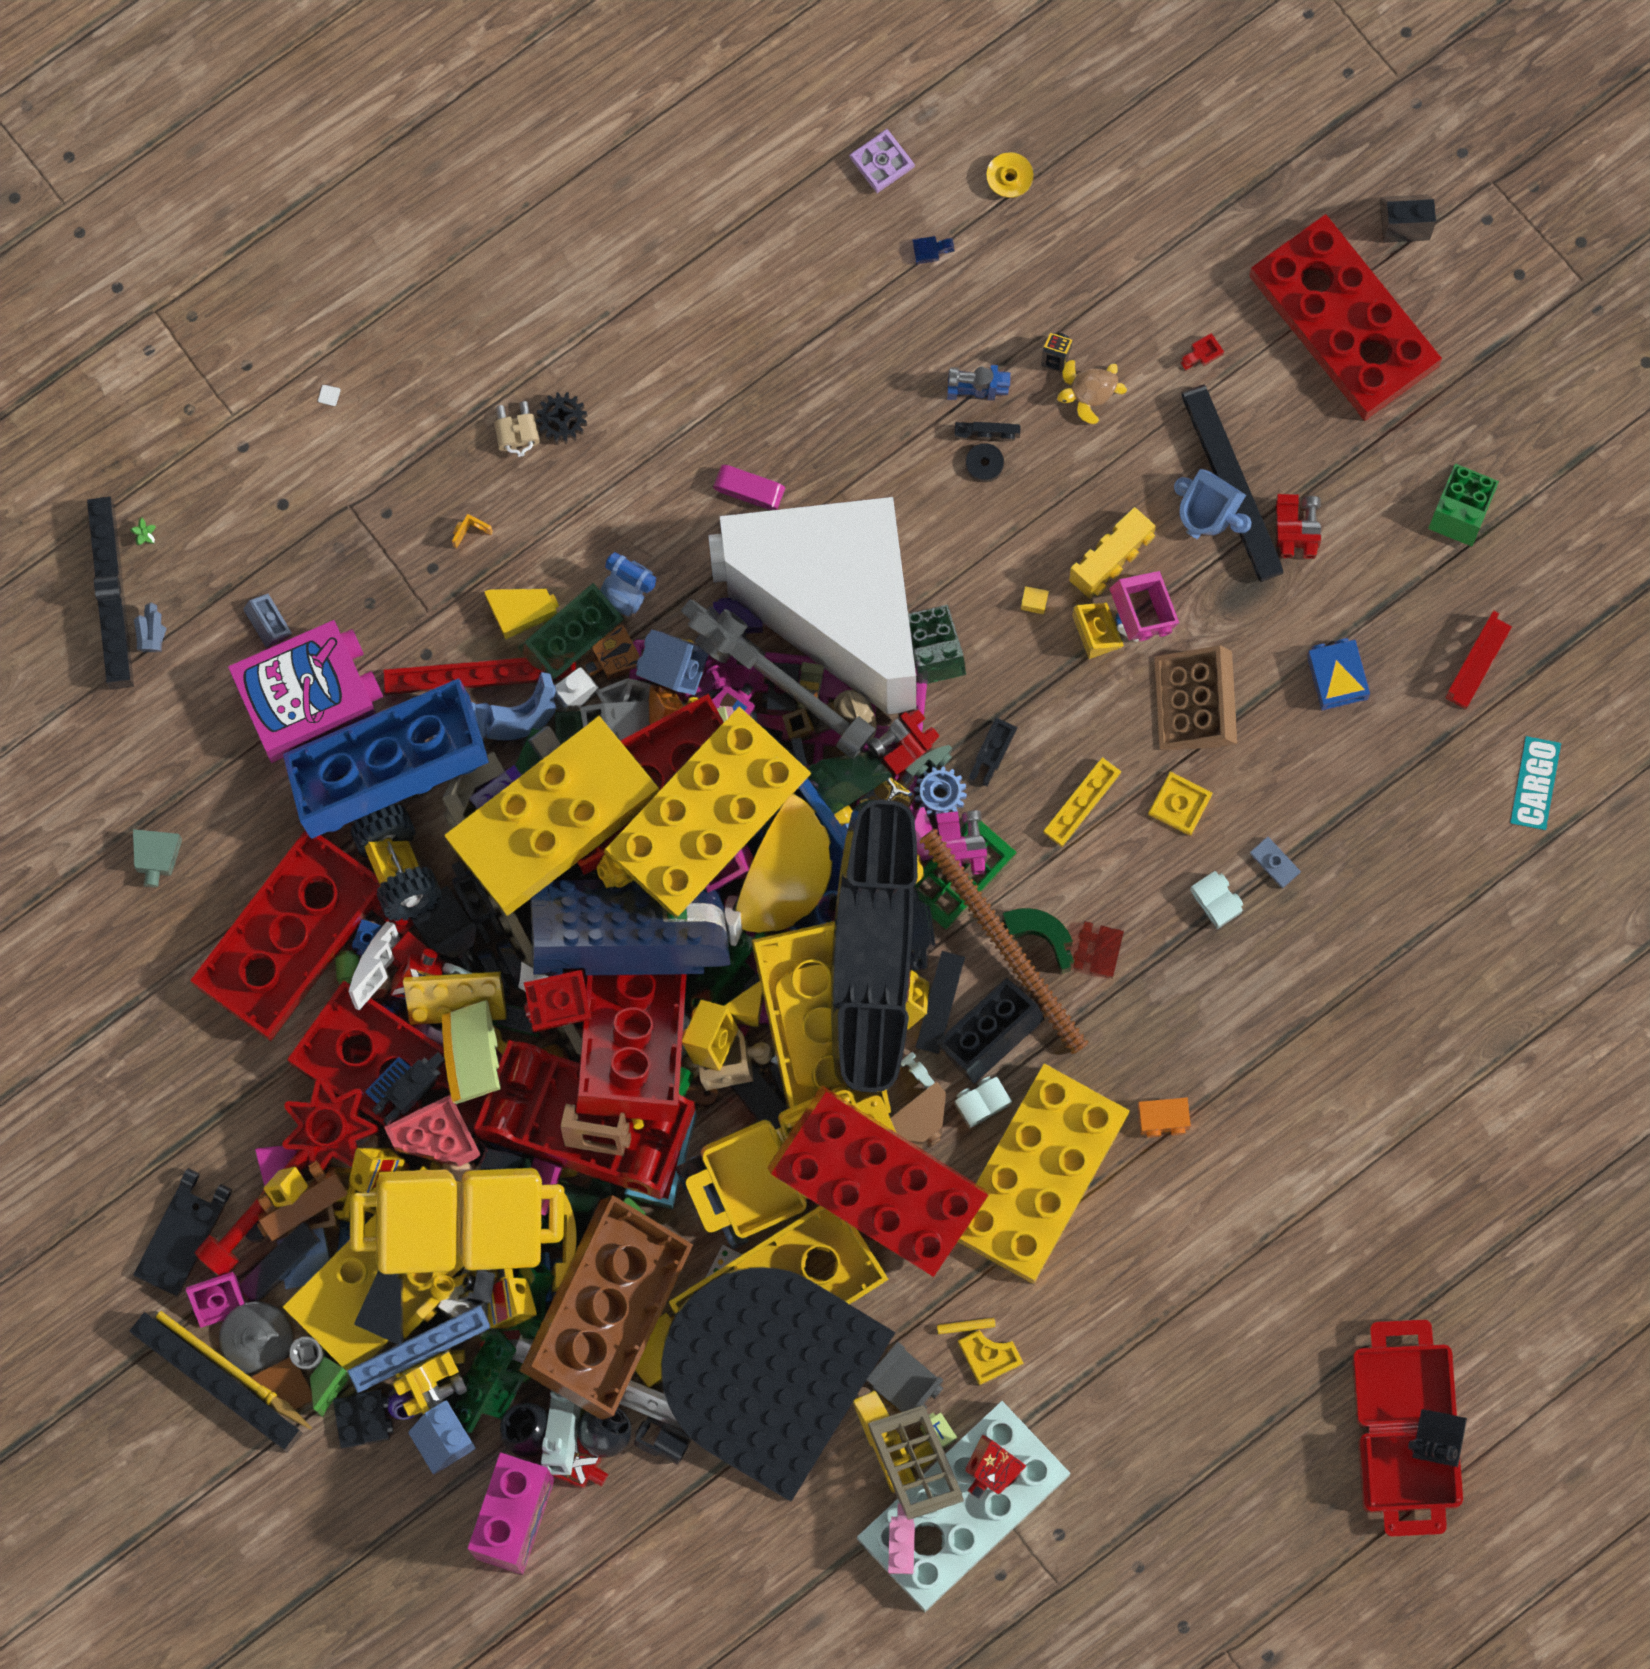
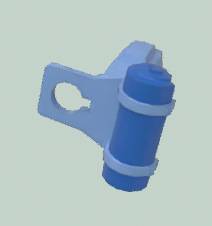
(626, 584)

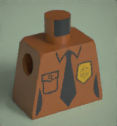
(613, 655)

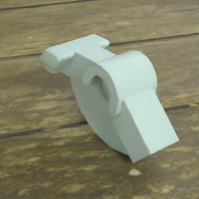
(917, 1070)

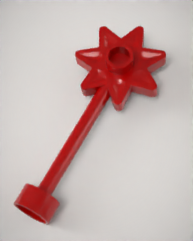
(324, 1131)

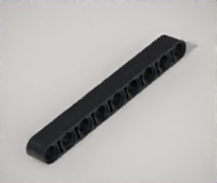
(1226, 466)

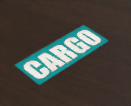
(1535, 783)

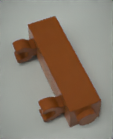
(318, 1195)

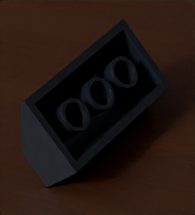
(990, 1030)

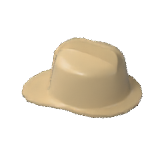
(851, 705)

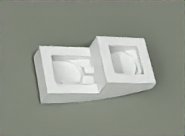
(733, 920)

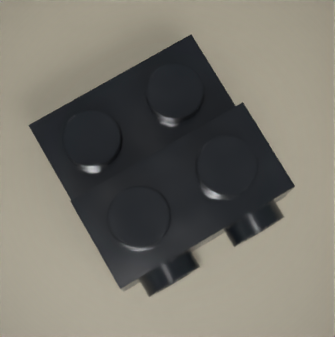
(362, 1419)

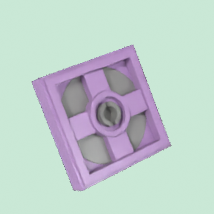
(882, 161)

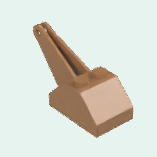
(922, 1118)

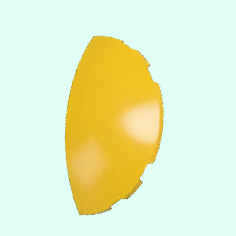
(787, 871)

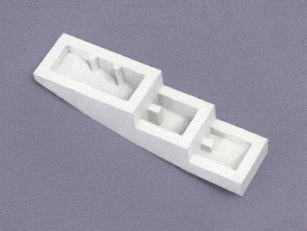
(371, 969)

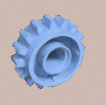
(936, 780)

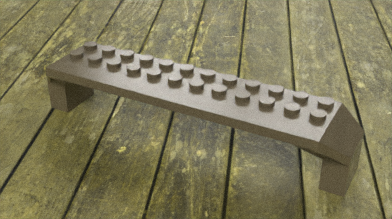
(458, 809)

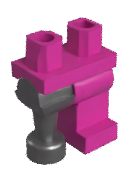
(967, 849)

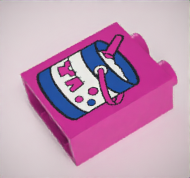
(305, 688)

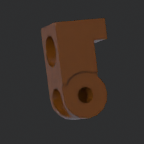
(700, 1096)

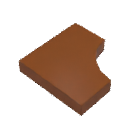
(286, 1382)

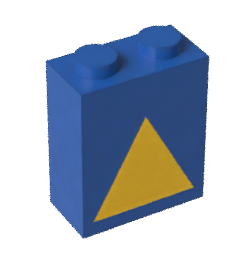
(1338, 674)

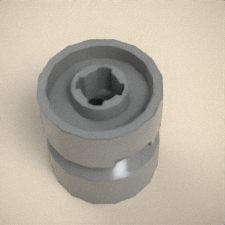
(307, 1353)

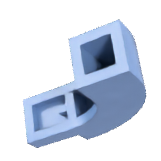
(517, 721)

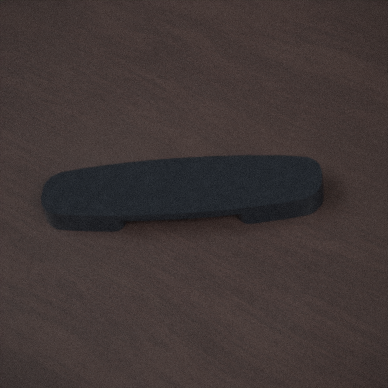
(873, 945)

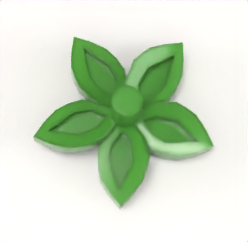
(143, 532)

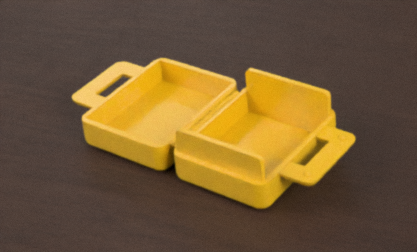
(741, 1177)
(432, 1218)

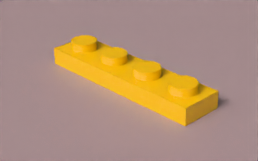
(1082, 802)

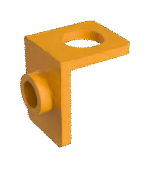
(462, 527)

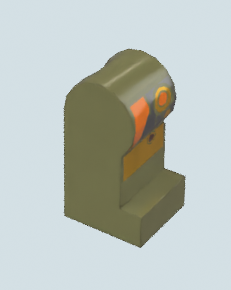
(811, 679)

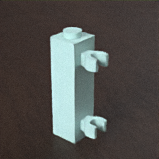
(560, 1435)

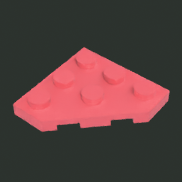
(435, 1134)

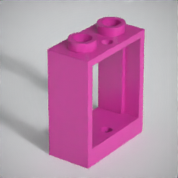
(1160, 598)

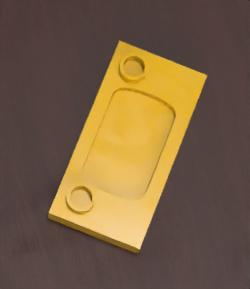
(797, 999)

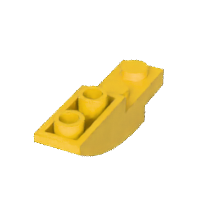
(871, 1409)

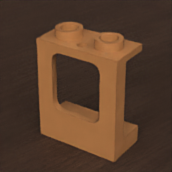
(573, 1132)

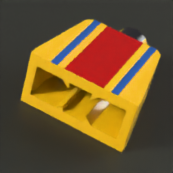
(368, 1165)
(510, 1301)

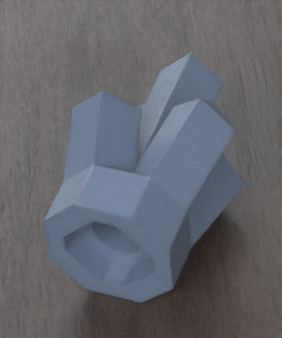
(149, 630)

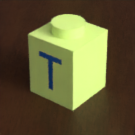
(943, 1430)

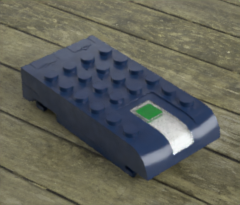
(624, 931)

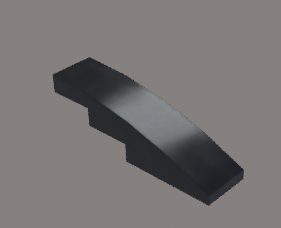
(940, 1001)
(279, 1262)

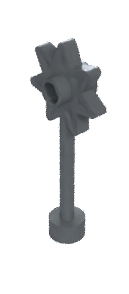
(725, 636)

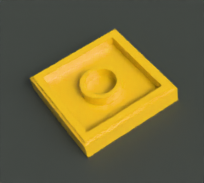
(1180, 803)

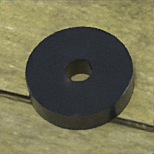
(984, 452)

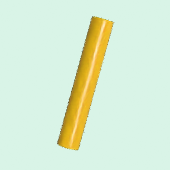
(966, 1326)

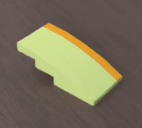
(470, 1052)

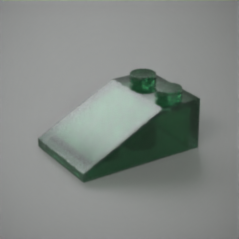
(845, 780)

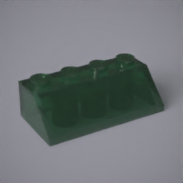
(571, 632)

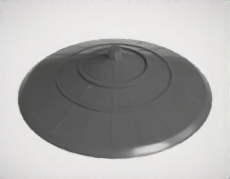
(255, 1337)

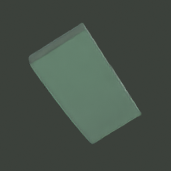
(934, 758)

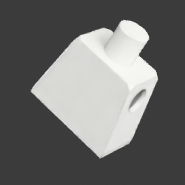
(574, 691)

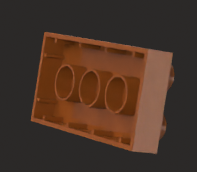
(606, 1307)

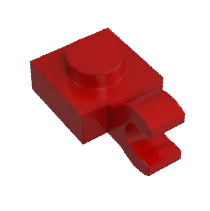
(1204, 350)

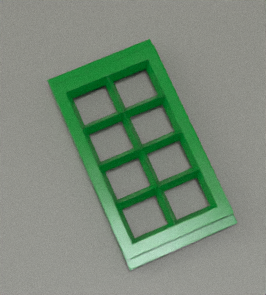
(992, 840)

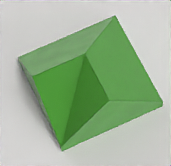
(326, 1384)

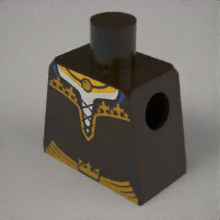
(893, 790)

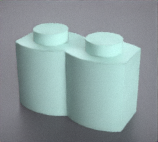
(1217, 899)
(982, 1102)

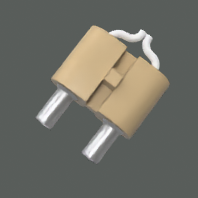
(516, 432)

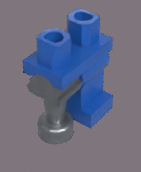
(981, 383)

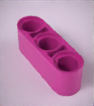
(749, 487)

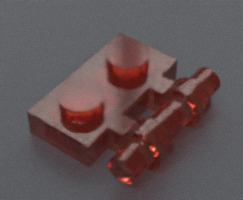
(1105, 953)

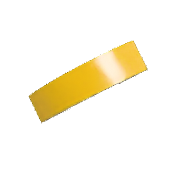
(569, 1246)

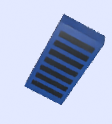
(386, 1080)

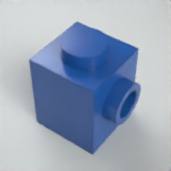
(364, 936)

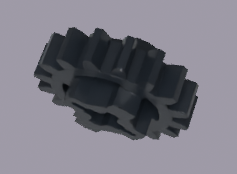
(552, 418)

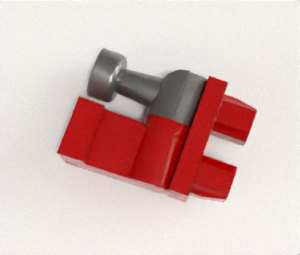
(1297, 533)
(910, 740)

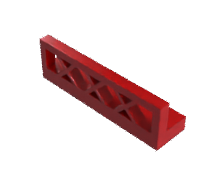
(1478, 661)

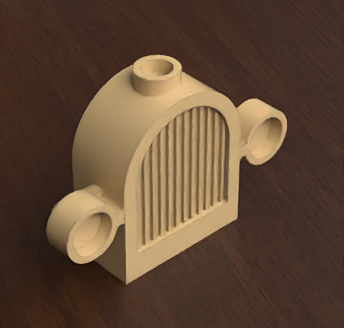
(736, 1067)

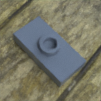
(1275, 862)

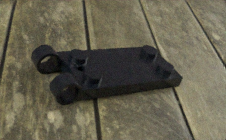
(179, 1235)

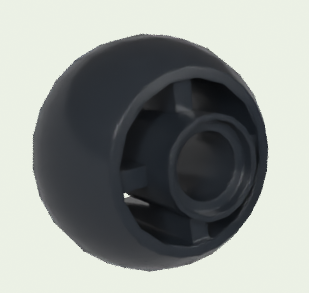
(528, 1423)
(606, 1436)

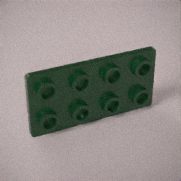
(723, 982)
(488, 1382)

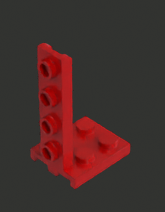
(556, 1001)

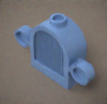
(1210, 505)

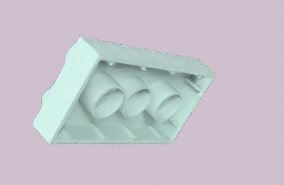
(976, 1524)

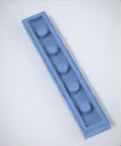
(419, 1348)

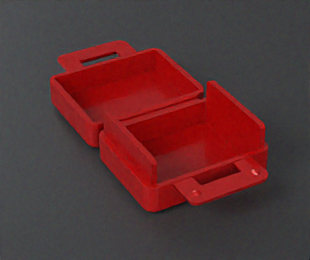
(1389, 1397)

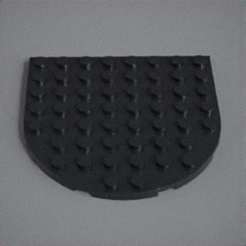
(767, 1370)

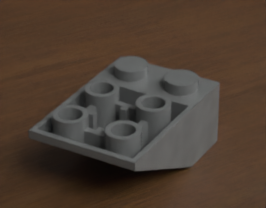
(621, 717)

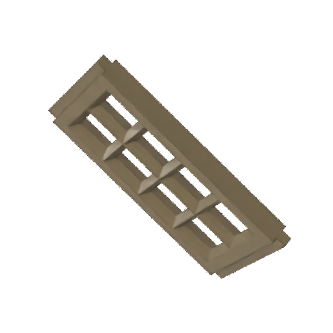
(928, 1505)

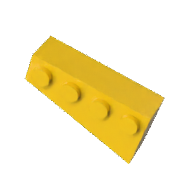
(1112, 553)

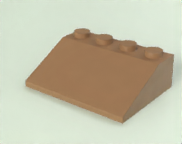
(1196, 699)

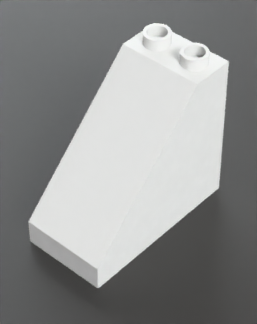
(828, 587)

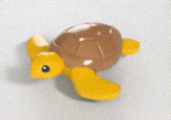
(1090, 389)

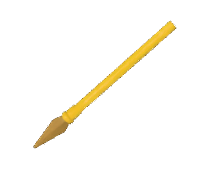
(270, 1398)

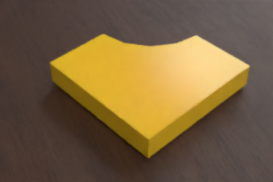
(987, 1357)

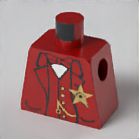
(991, 1467)

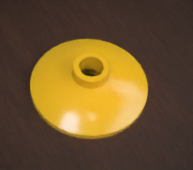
(1014, 165)

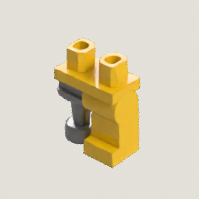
(422, 1382)

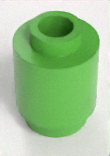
(346, 966)

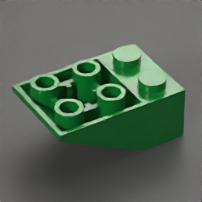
(1463, 505)

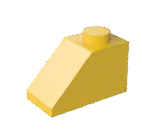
(916, 998)

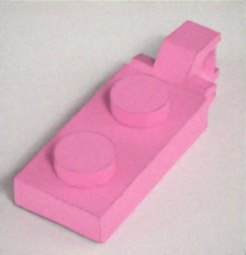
(901, 1544)

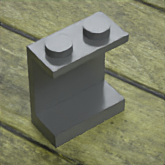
(904, 1380)

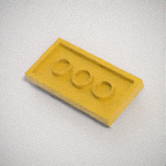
(437, 995)

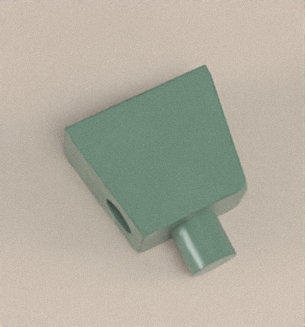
(155, 854)

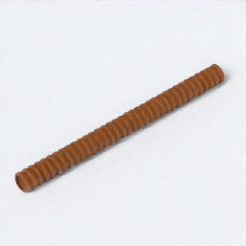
(1004, 941)

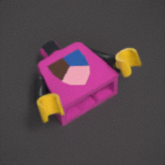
(732, 700)

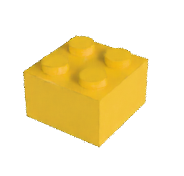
(709, 1035)

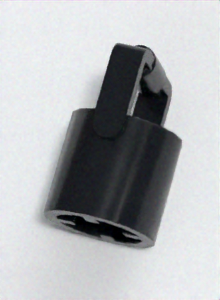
(670, 1443)

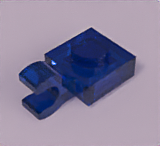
(928, 249)

